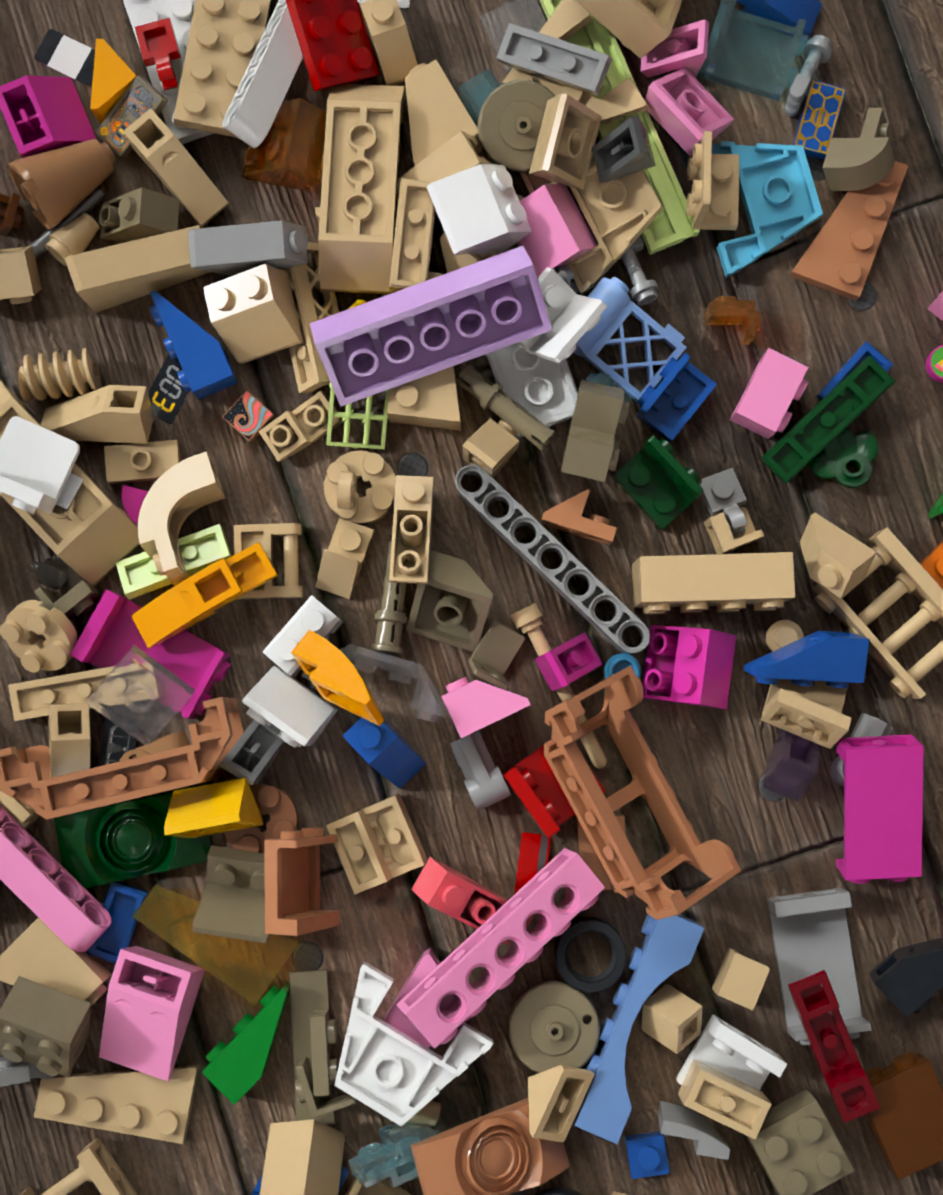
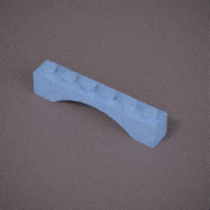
(665, 949)

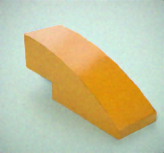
(336, 677)

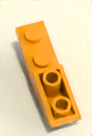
(203, 594)

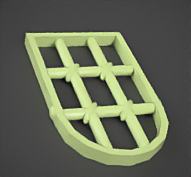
(367, 417)

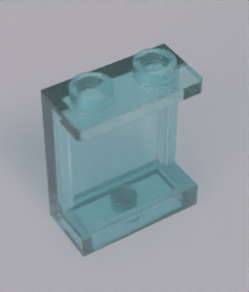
(752, 52)

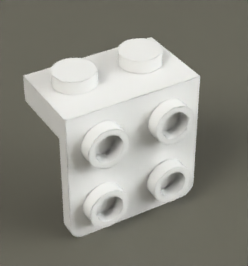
(34, 464)

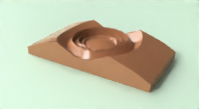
(488, 1156)

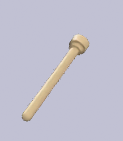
(529, 621)

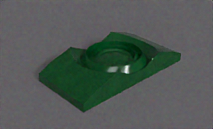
(124, 842)

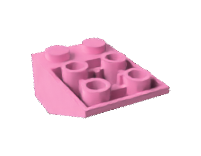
(148, 1010)

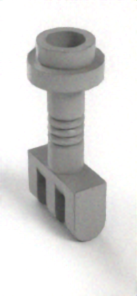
(817, 51)
(644, 290)

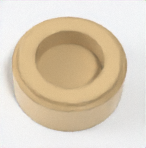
(346, 490)

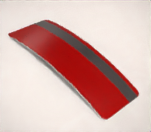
(532, 857)

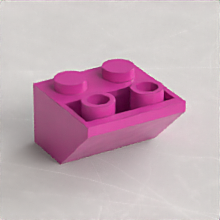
(44, 114)
(689, 666)

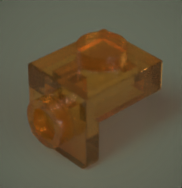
(729, 311)

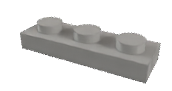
(554, 59)

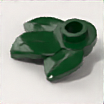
(846, 451)

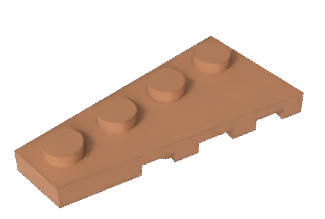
(850, 238)

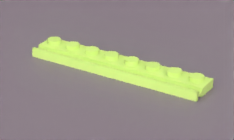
(672, 224)

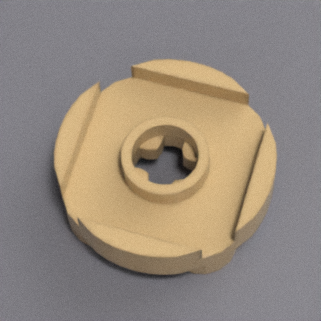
(371, 469)
(22, 633)

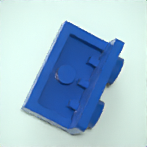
(675, 398)

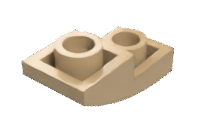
(299, 427)

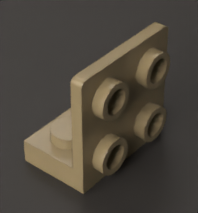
(233, 896)

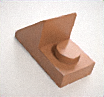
(569, 519)

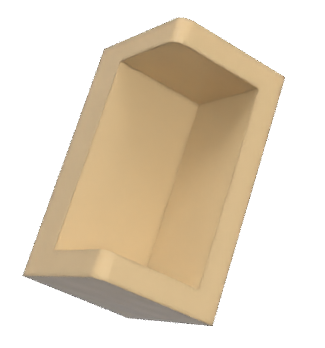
(724, 1099)

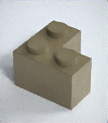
(591, 439)

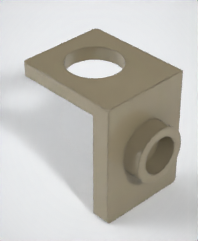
(495, 653)
(304, 1091)

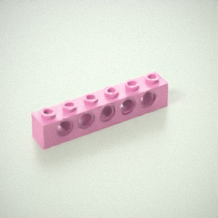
(481, 947)

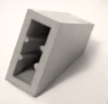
(247, 246)

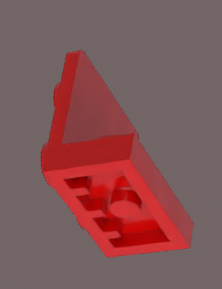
(541, 792)

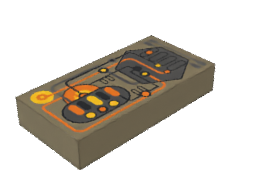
(133, 104)

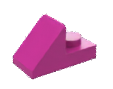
(568, 662)

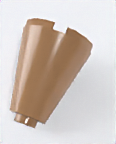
(61, 178)

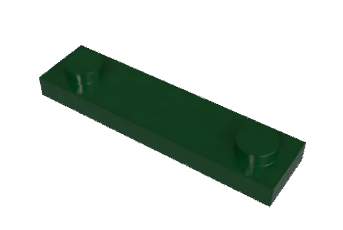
(827, 420)

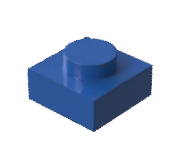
(647, 1155)

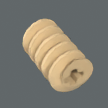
(58, 376)

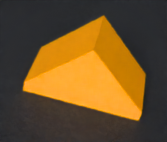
(109, 81)

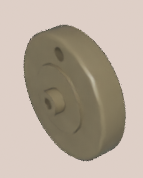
(512, 122)
(553, 1026)

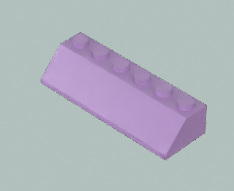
(431, 326)

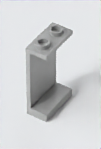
(814, 937)

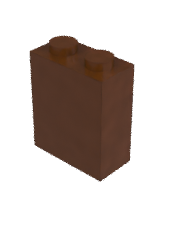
(909, 1115)

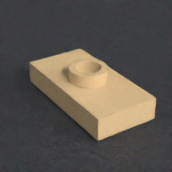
(140, 461)

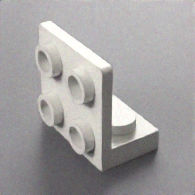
(569, 317)
(733, 1054)

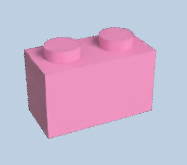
(770, 393)

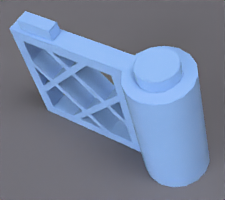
(618, 308)

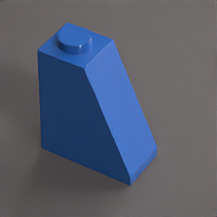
(385, 750)

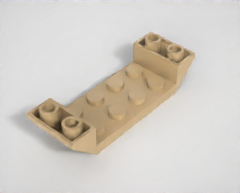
(359, 187)
(91, 530)

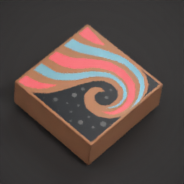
(248, 416)

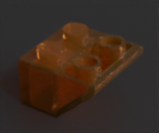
(292, 149)

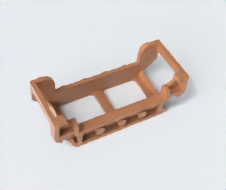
(27, 770)
(596, 813)

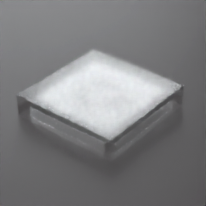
(140, 695)

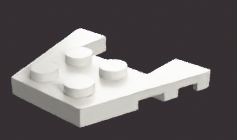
(388, 1066)

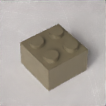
(43, 1027)
(800, 1147)

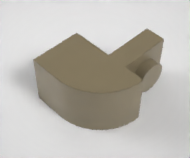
(861, 161)

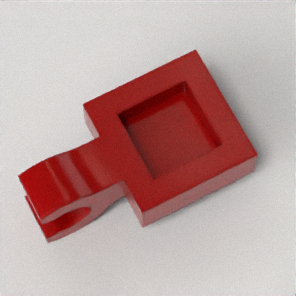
(158, 48)

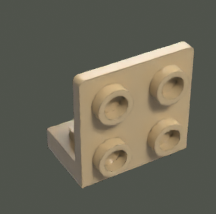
(714, 187)
(808, 711)

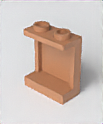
(294, 883)

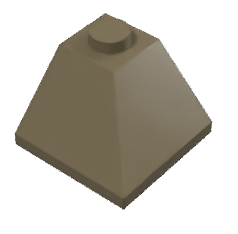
(451, 604)

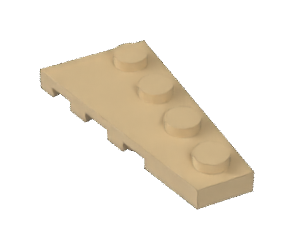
(122, 1102)

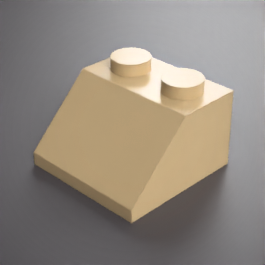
(254, 312)

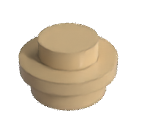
(782, 633)

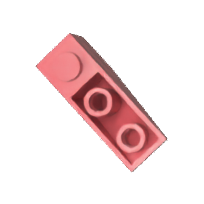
(457, 895)

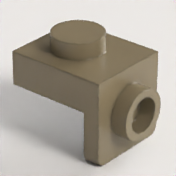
(74, 603)

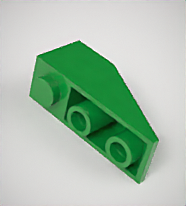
(245, 1058)

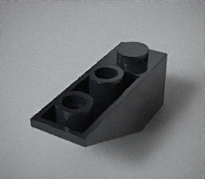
(911, 975)

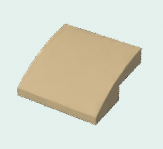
(377, 844)

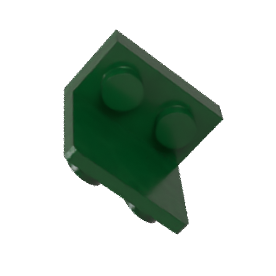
(659, 482)

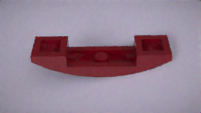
(833, 1046)

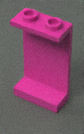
(113, 633)
(882, 807)

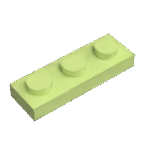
(197, 551)

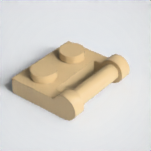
(250, 534)

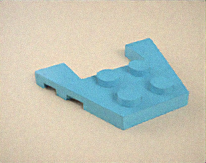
(775, 196)

